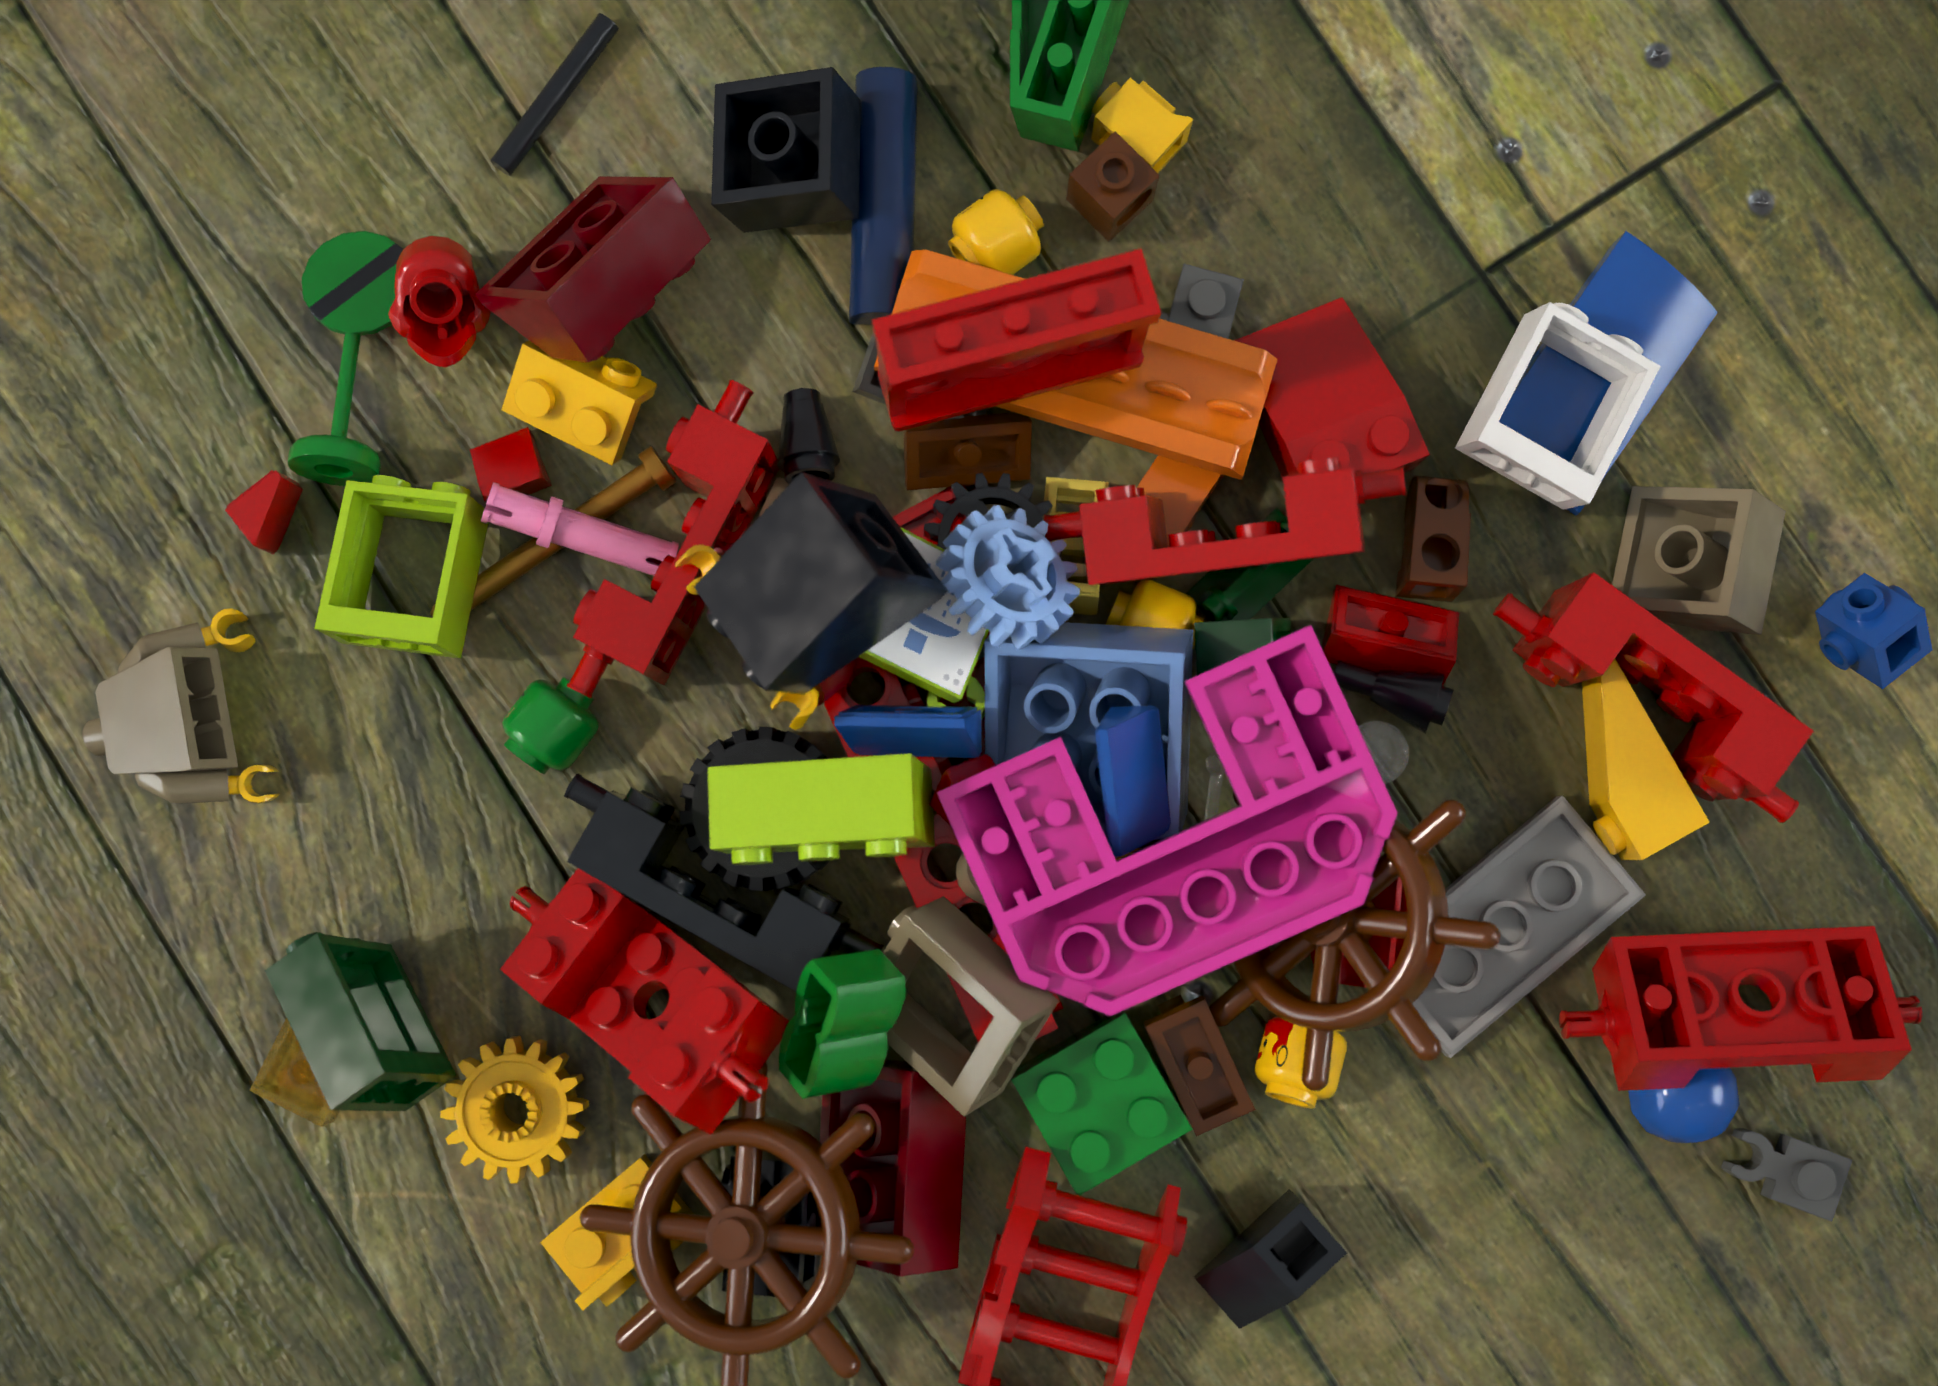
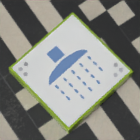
(934, 645)

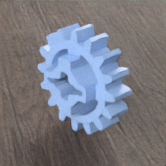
(1008, 577)

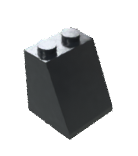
(816, 584)

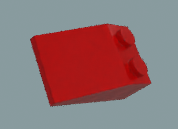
(1334, 396)

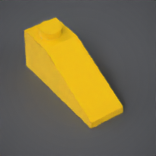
(1631, 774)

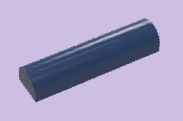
(885, 226)

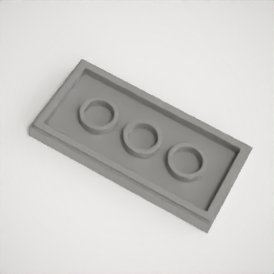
(1549, 897)

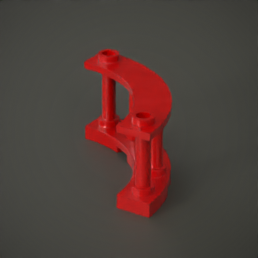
(1020, 1252)

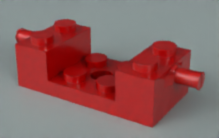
(734, 474)
(1129, 539)
(1738, 733)
(598, 965)
(1678, 1009)

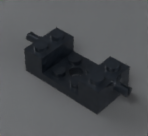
(627, 851)

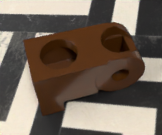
(1435, 540)

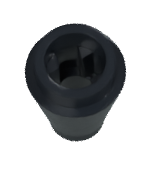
(806, 437)

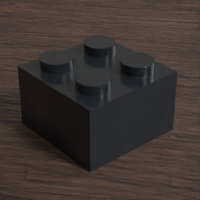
(786, 150)

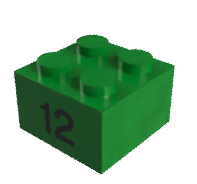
(1099, 1101)

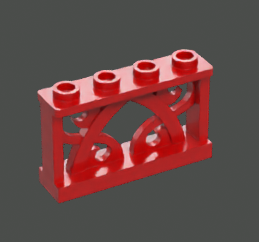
(1015, 340)

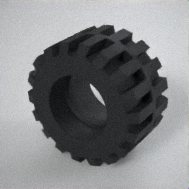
(744, 748)

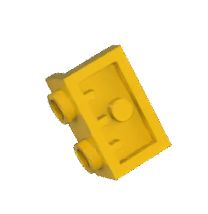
(602, 1261)

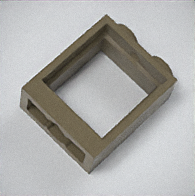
(985, 973)

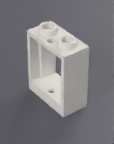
(1525, 461)

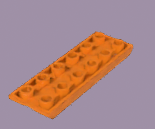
(1186, 402)

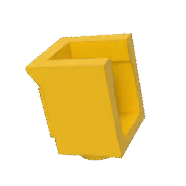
(1142, 121)

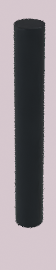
(554, 94)

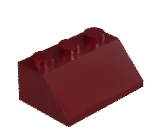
(597, 266)
(910, 1167)

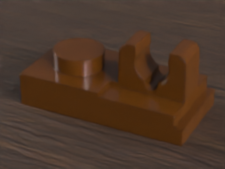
(966, 446)
(1198, 1063)

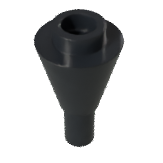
(1406, 694)

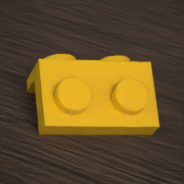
(577, 400)

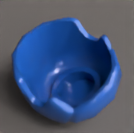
(1691, 1112)

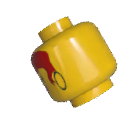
(1281, 1064)

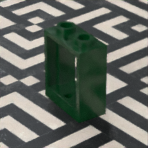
(359, 1023)

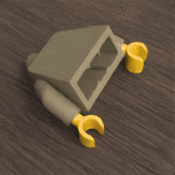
(171, 716)

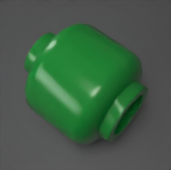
(549, 725)

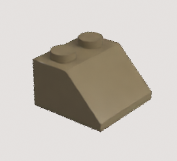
(1700, 556)

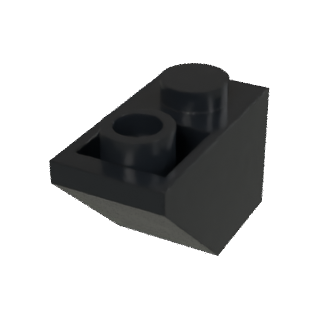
(1270, 1262)

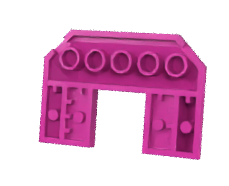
(1204, 896)

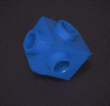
(1873, 630)

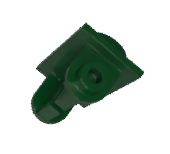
(1245, 590)

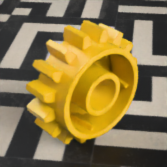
(482, 1117)

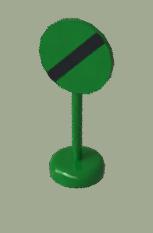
(350, 293)

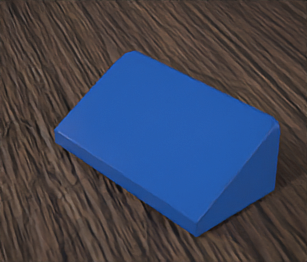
(911, 730)
(1132, 777)

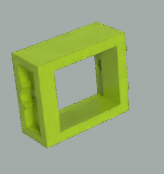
(353, 558)

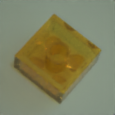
(290, 1081)

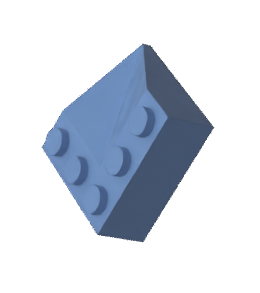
(1072, 683)

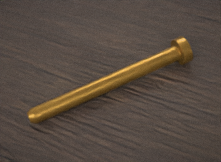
(601, 506)

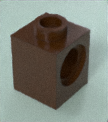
(1112, 186)

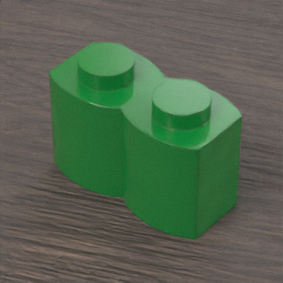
(841, 1023)

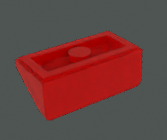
(1389, 633)

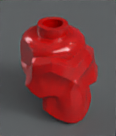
(437, 300)

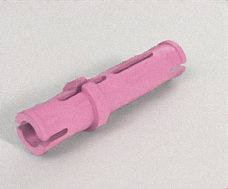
(575, 530)

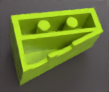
(820, 808)

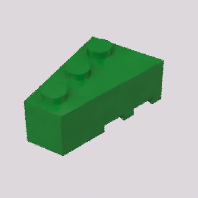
(1059, 65)

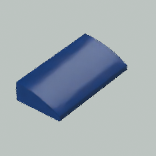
(1629, 296)

